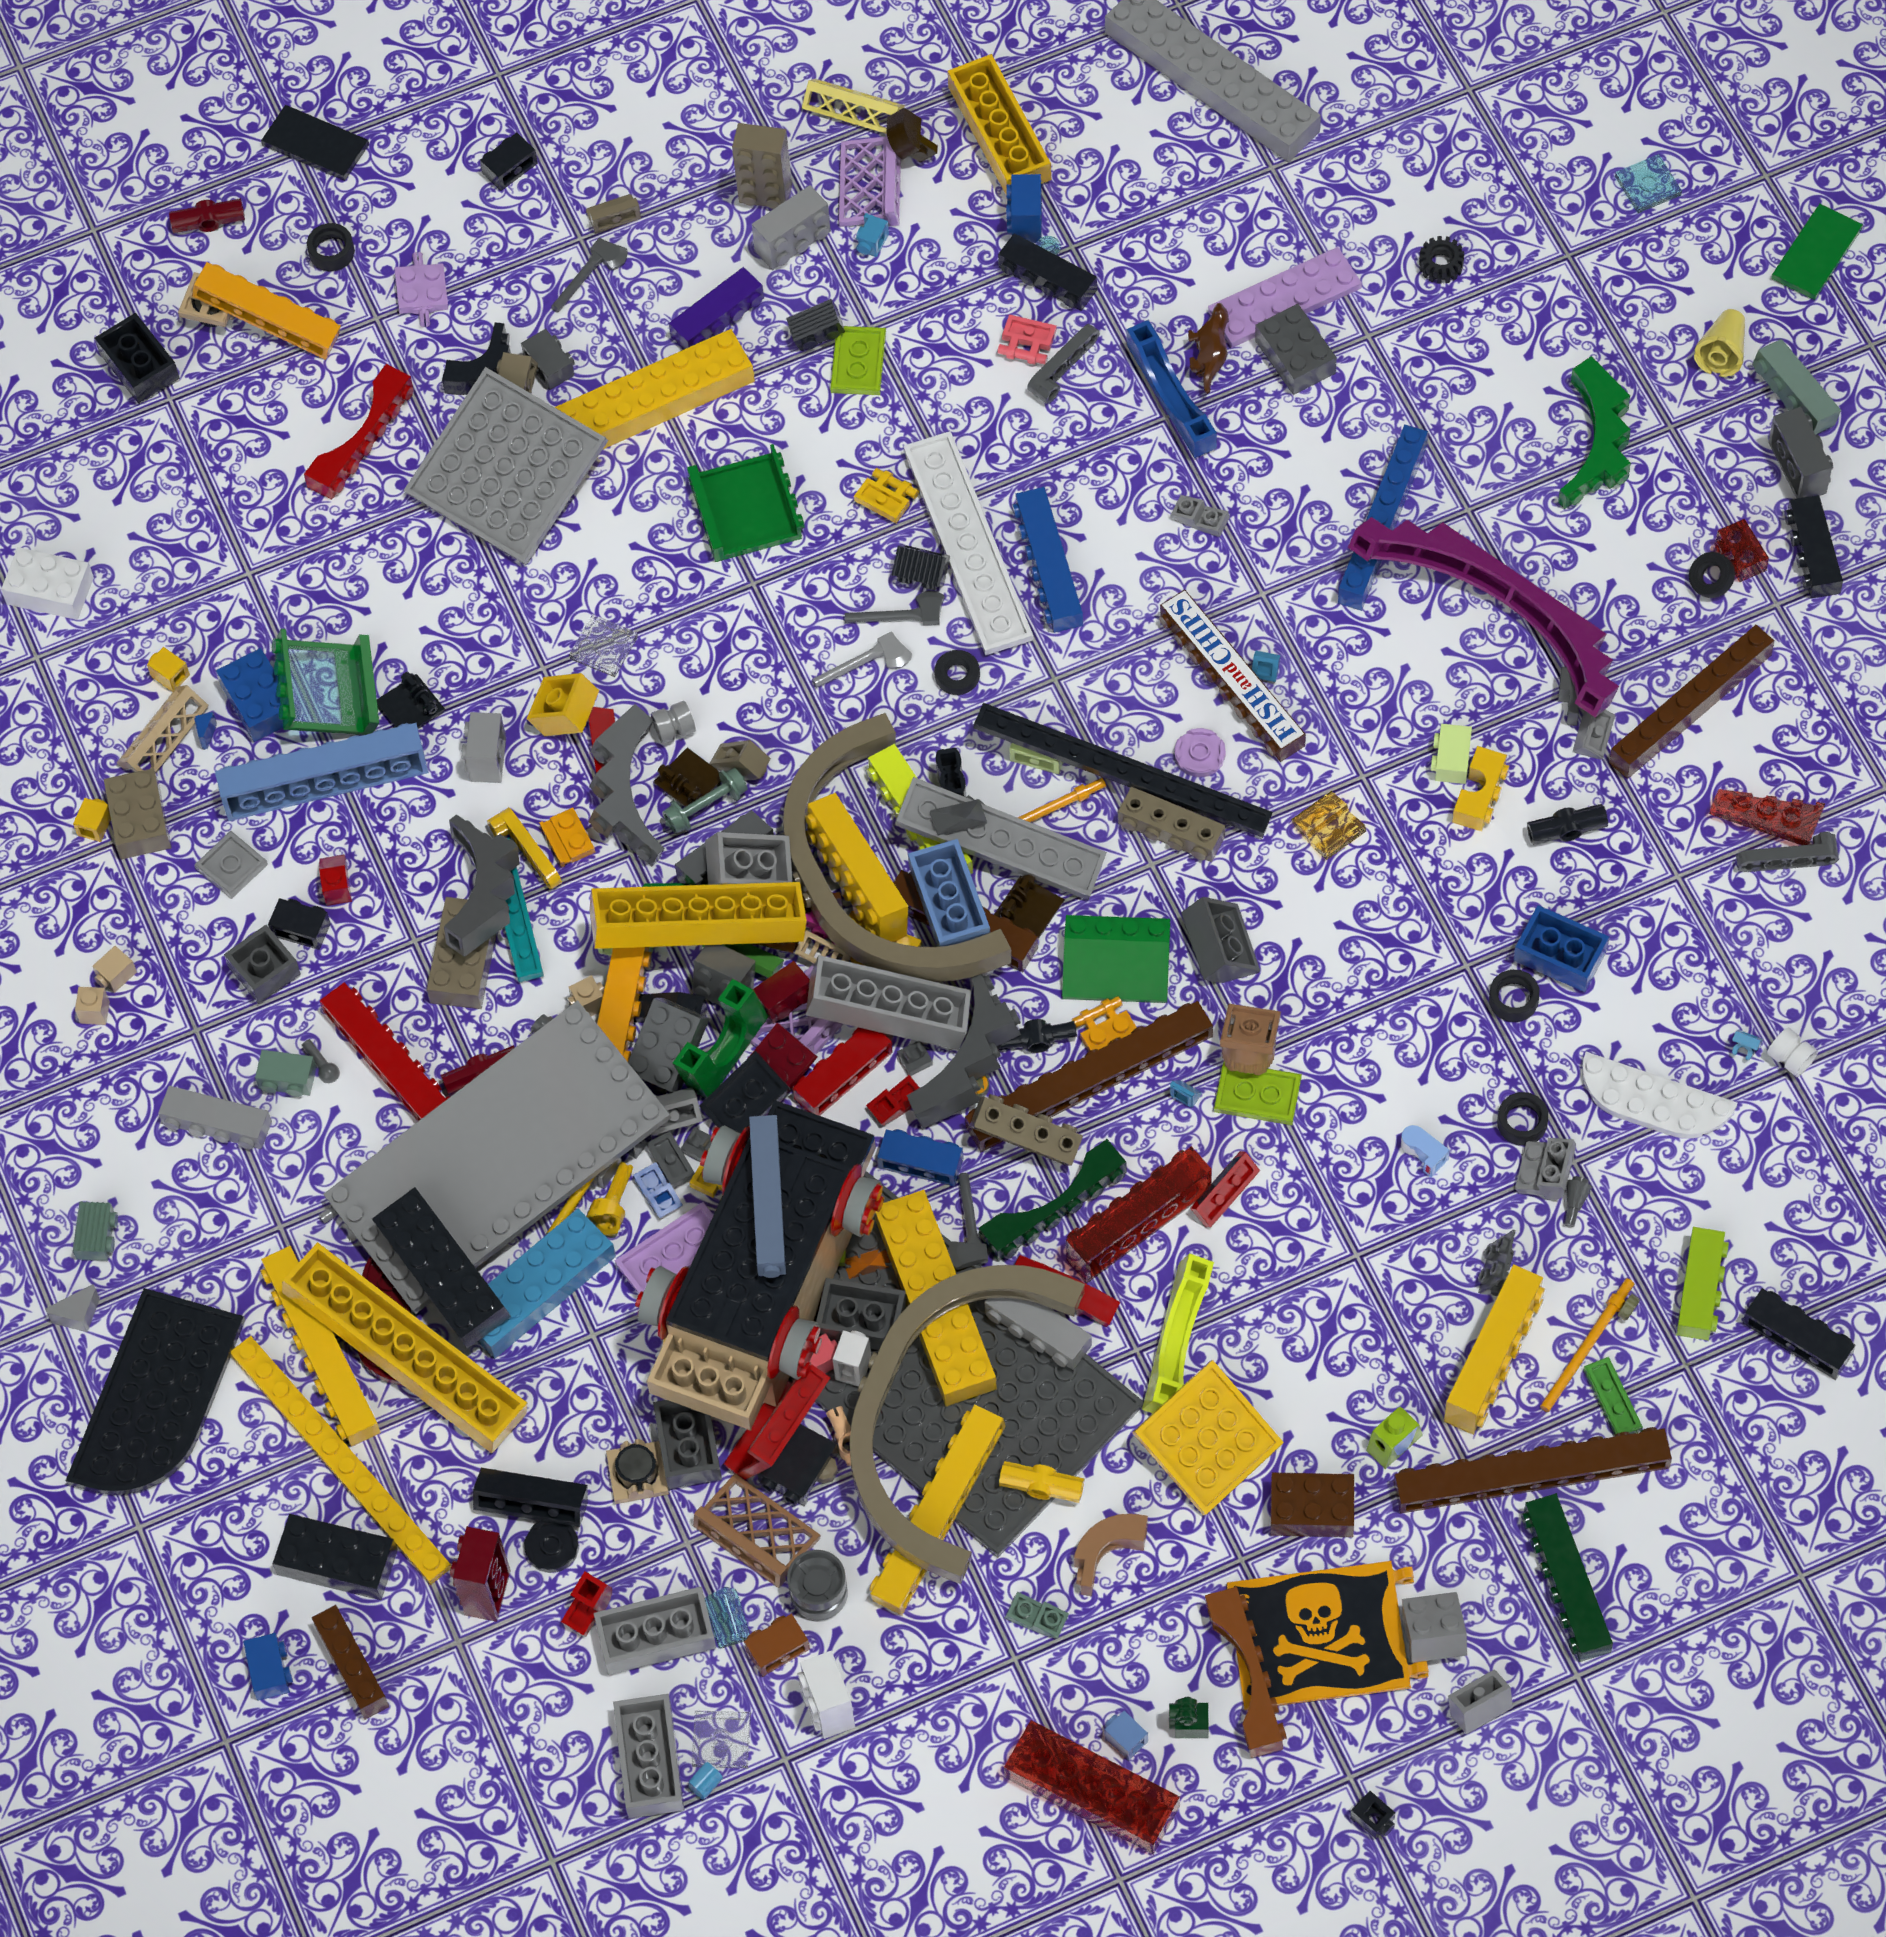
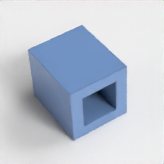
(1125, 1734)

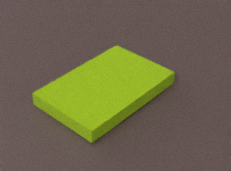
(858, 361)
(1259, 1097)

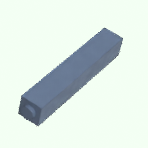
(767, 1196)

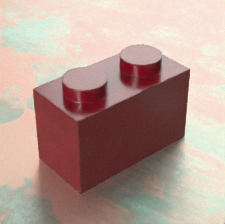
(783, 992)

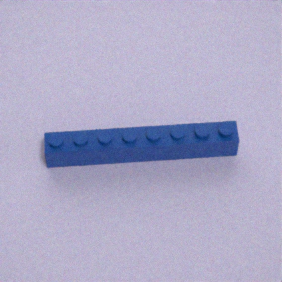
(1386, 510)

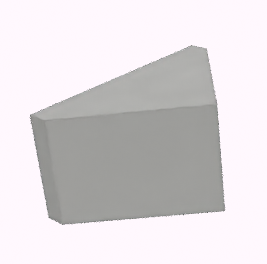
(75, 1310)

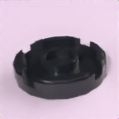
(551, 1546)

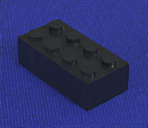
(335, 1557)

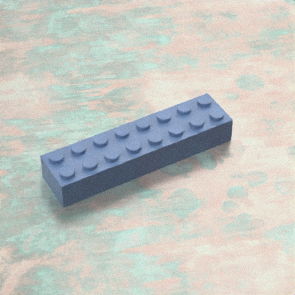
(321, 771)

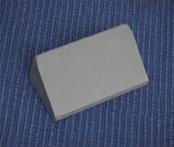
(1594, 734)

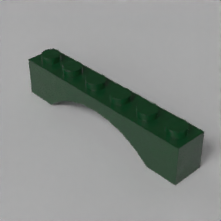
(1012, 1230)

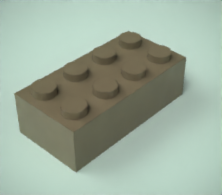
(762, 165)
(457, 978)

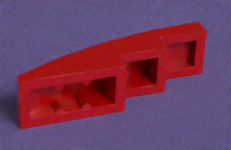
(1093, 1303)

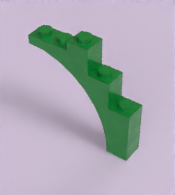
(1606, 405)

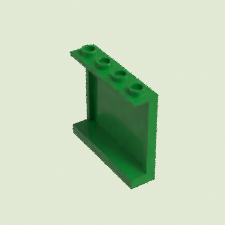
(746, 505)

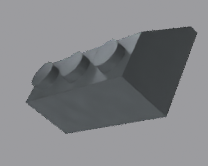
(1220, 940)

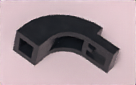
(462, 375)

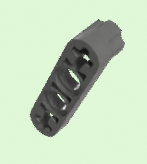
(1044, 383)
(1821, 853)

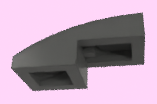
(1568, 694)

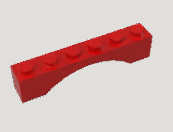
(332, 469)

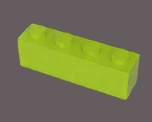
(1701, 1283)

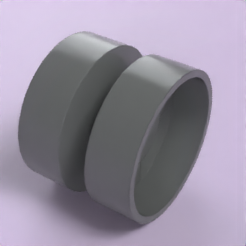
(817, 1585)

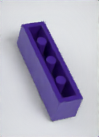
(717, 309)

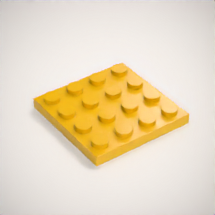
(1207, 1437)

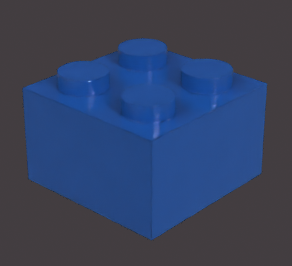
(1025, 206)

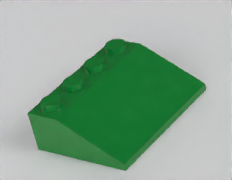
(1116, 958)

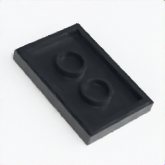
(745, 1094)

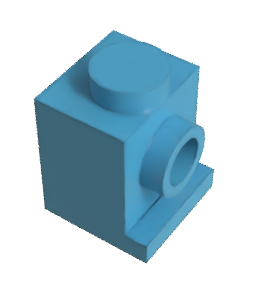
(872, 235)

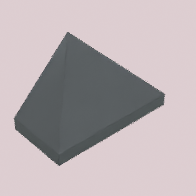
(958, 817)

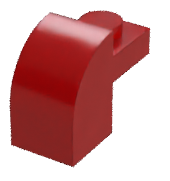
(590, 1597)

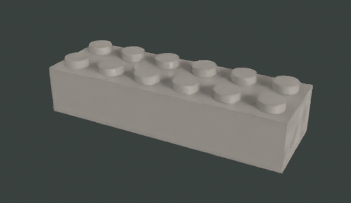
(888, 1002)

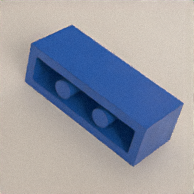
(920, 1157)

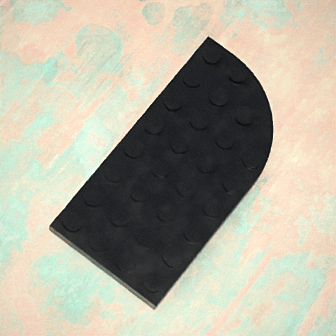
(155, 1395)

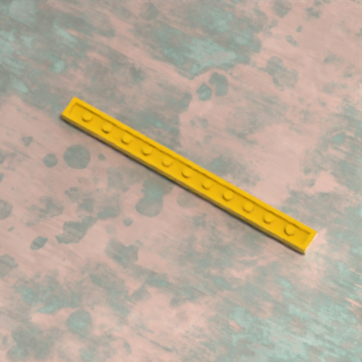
(341, 1460)

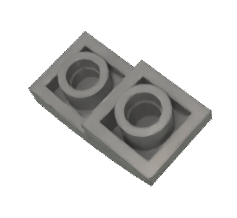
(1200, 517)

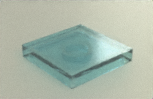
(1648, 183)

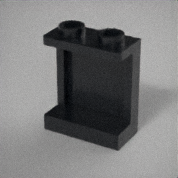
(799, 1465)

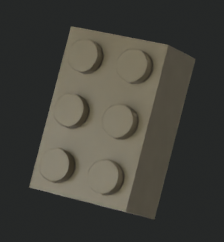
(137, 813)

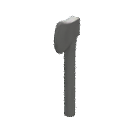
(602, 251)
(928, 611)
(973, 1251)

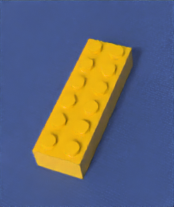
(997, 121)
(856, 868)
(1494, 1350)

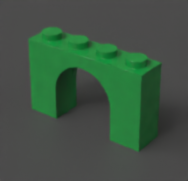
(742, 1021)

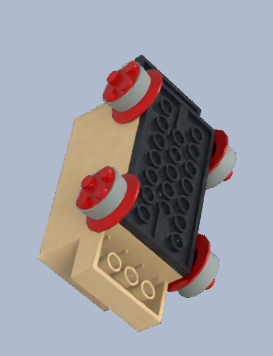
(741, 1333)

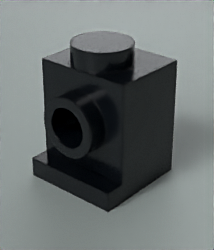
(1372, 1806)

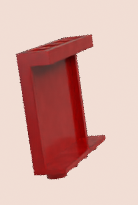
(775, 1426)

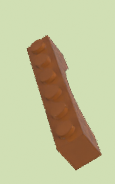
(1228, 1619)

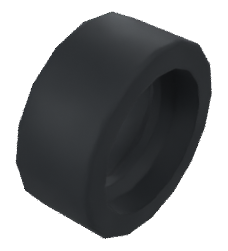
(325, 232)
(1508, 1013)
(1522, 1099)

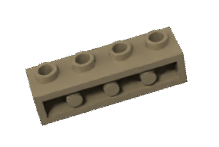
(1171, 824)
(1026, 1131)

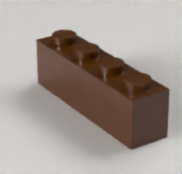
(350, 1662)

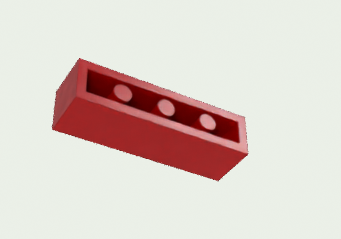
(841, 1070)

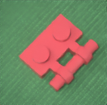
(1029, 333)

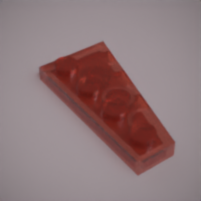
(1775, 817)

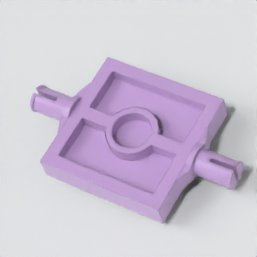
(421, 288)

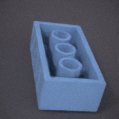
(948, 893)

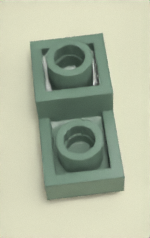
(1036, 1616)

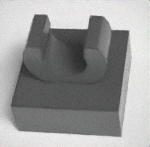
(914, 1058)
(696, 1144)

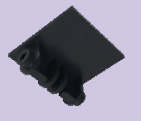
(410, 702)

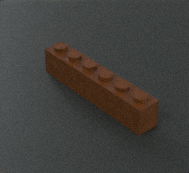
(1022, 941)

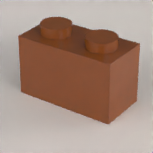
(776, 1644)

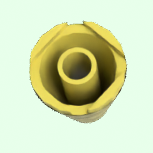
(1722, 345)

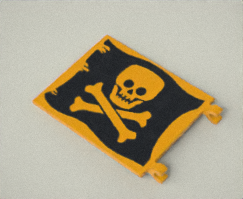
(1329, 1633)

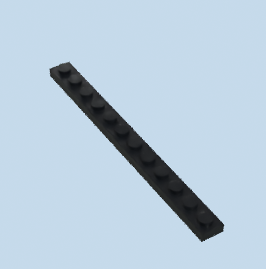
(1122, 770)

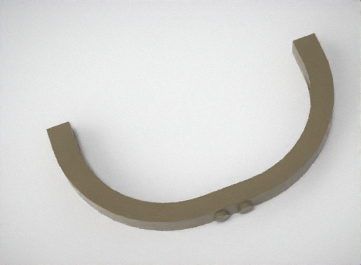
(926, 963)
(969, 1286)

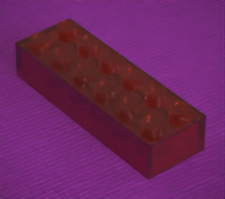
(1137, 1214)
(1092, 1787)

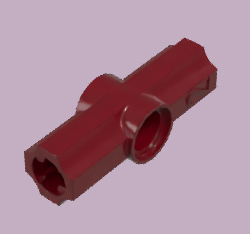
(207, 215)
(459, 1077)

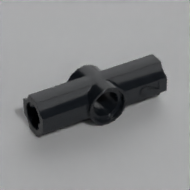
(1567, 824)

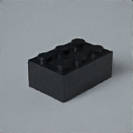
(137, 358)

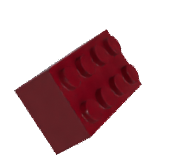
(480, 1573)

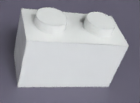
(852, 1357)

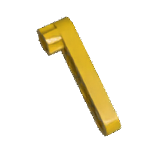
(508, 823)

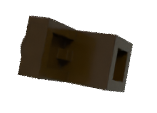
(905, 136)

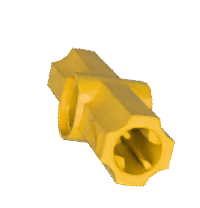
(1041, 1482)

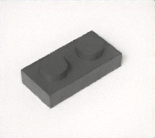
(670, 1159)

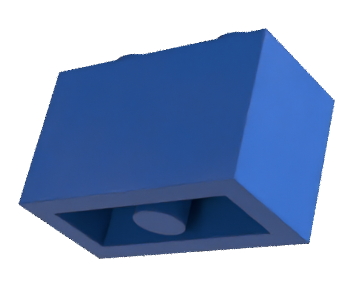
(267, 1666)

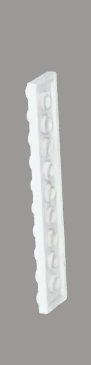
(968, 542)

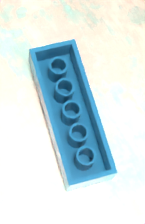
(547, 1277)

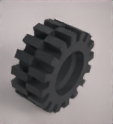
(1438, 271)

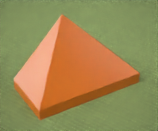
(867, 1263)

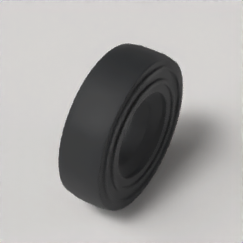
(1722, 585)
(952, 658)

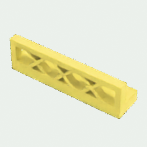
(849, 96)

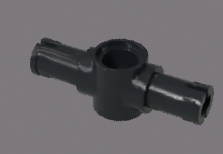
(1039, 1034)

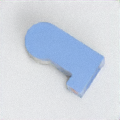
(1425, 1147)

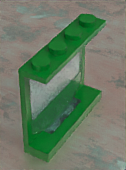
(325, 685)

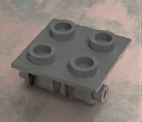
(1498, 1262)

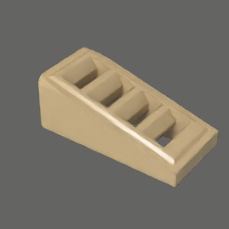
(800, 951)

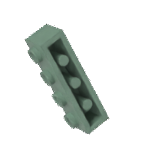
(1795, 384)

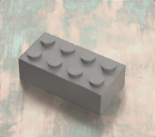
(655, 1630)
(648, 1756)

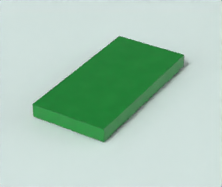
(1817, 251)

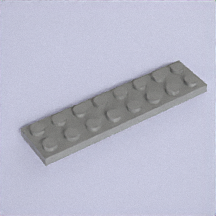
(1007, 841)

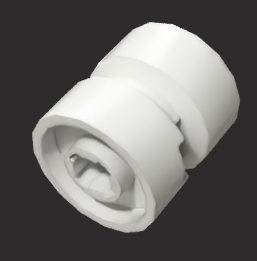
(1790, 1050)

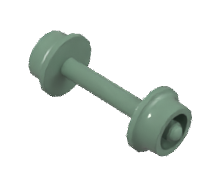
(732, 783)

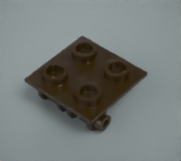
(687, 778)
(1029, 905)

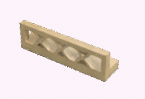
(158, 724)

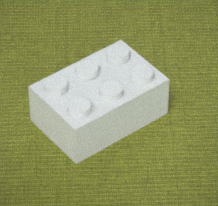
(47, 583)
(826, 1695)

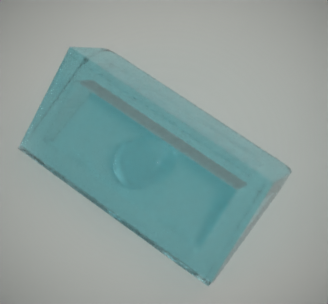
(727, 1617)

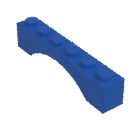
(1186, 416)

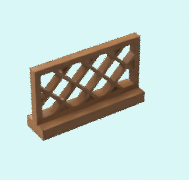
(738, 1542)

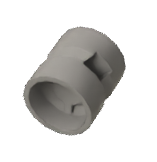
(672, 722)

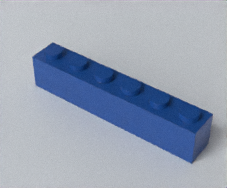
(1049, 560)

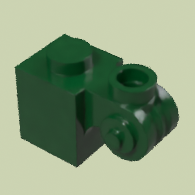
(1189, 1718)

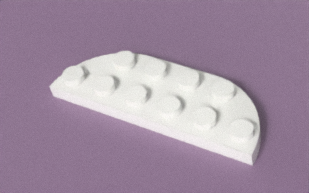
(1653, 1099)

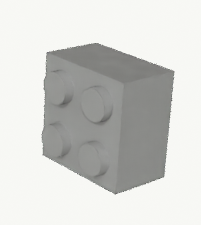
(484, 747)
(1434, 1627)

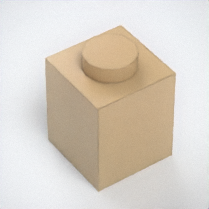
(114, 969)
(92, 1005)

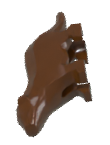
(1212, 346)

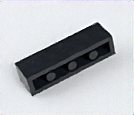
(1047, 272)
(1814, 547)
(1799, 1333)
(530, 1497)

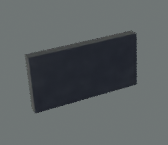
(315, 142)

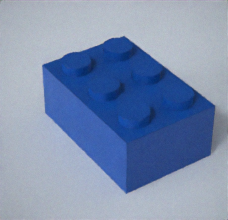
(252, 692)
(1561, 948)

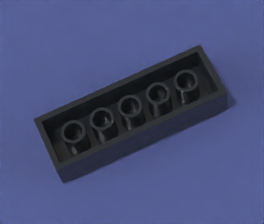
(441, 1267)

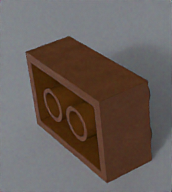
(1312, 1504)

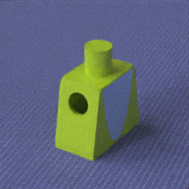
(1397, 1435)

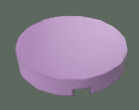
(1200, 752)

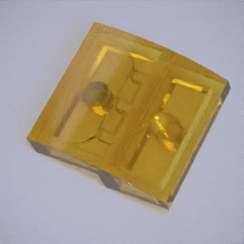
(1328, 825)

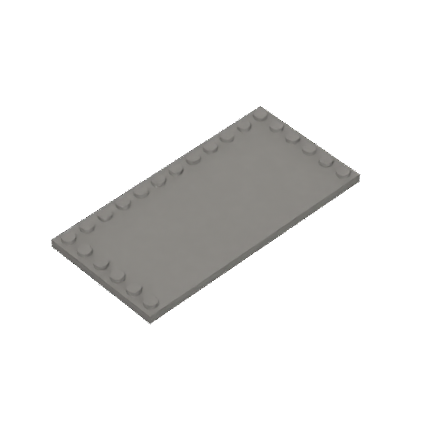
(506, 1145)

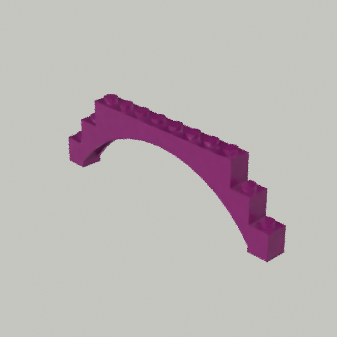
(1451, 553)

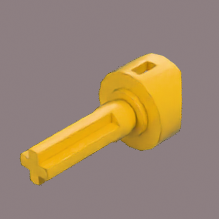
(607, 1211)

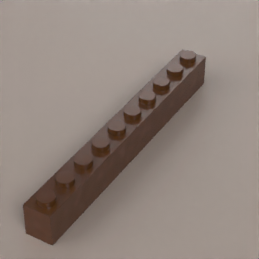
(1107, 1066)
(1532, 1470)

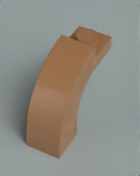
(1109, 1534)

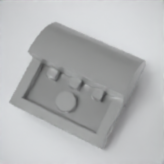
(1546, 1168)

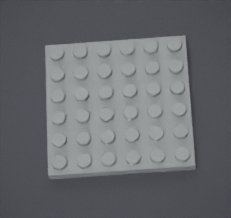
(505, 466)

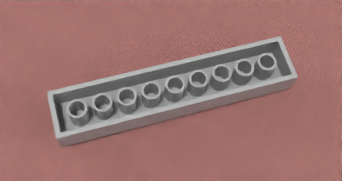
(1214, 75)

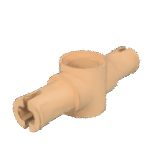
(842, 1429)

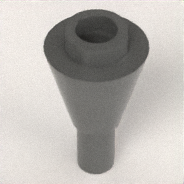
(1577, 1192)

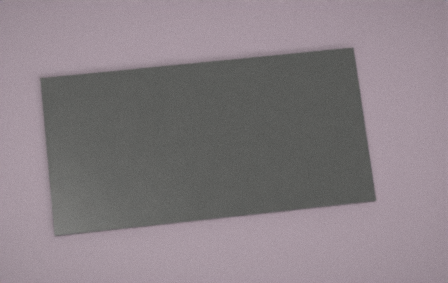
(1048, 1412)

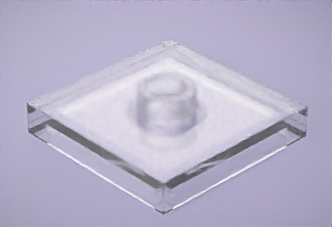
(721, 1739)

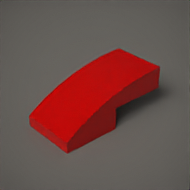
(893, 1103)

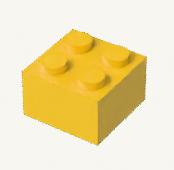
(562, 704)

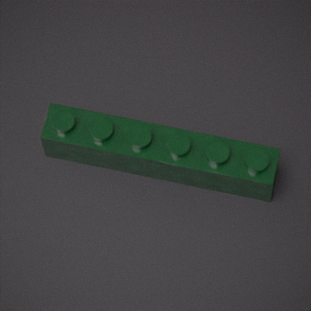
(1567, 1577)

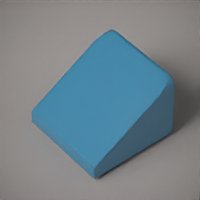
(1184, 1093)

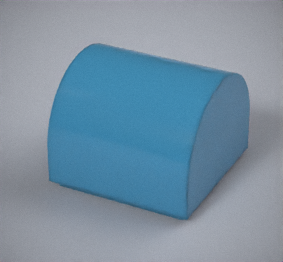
(705, 1780)

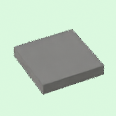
(231, 864)

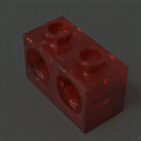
(1746, 549)

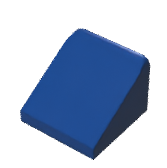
(205, 727)

